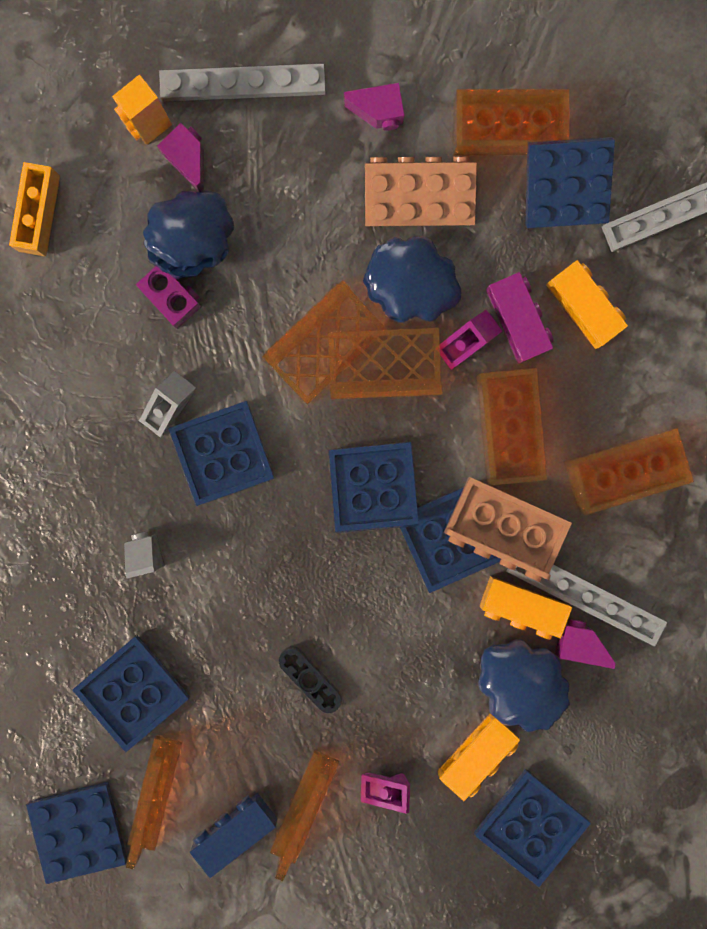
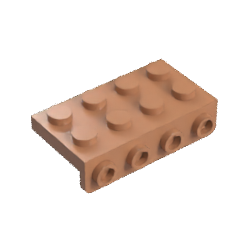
(420, 192)
(507, 529)

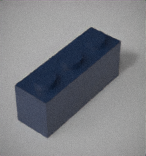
(233, 834)

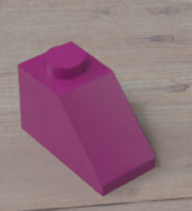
(377, 105)
(185, 153)
(469, 339)
(582, 645)

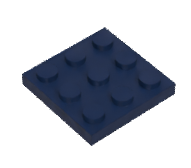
(569, 182)
(221, 453)
(373, 487)
(434, 555)
(131, 693)
(532, 828)
(77, 833)

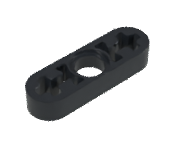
(329, 689)

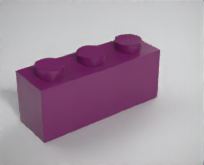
(520, 317)

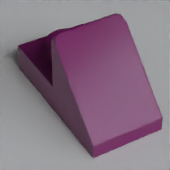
(386, 792)

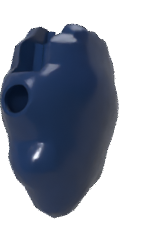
(188, 233)
(411, 280)
(523, 685)

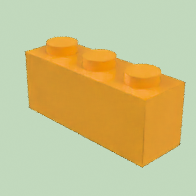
(141, 110)
(34, 209)
(587, 304)
(524, 608)
(478, 757)

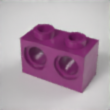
(165, 298)

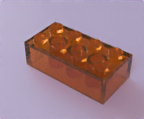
(508, 119)
(511, 426)
(628, 471)

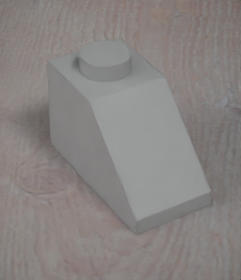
(167, 403)
(142, 555)

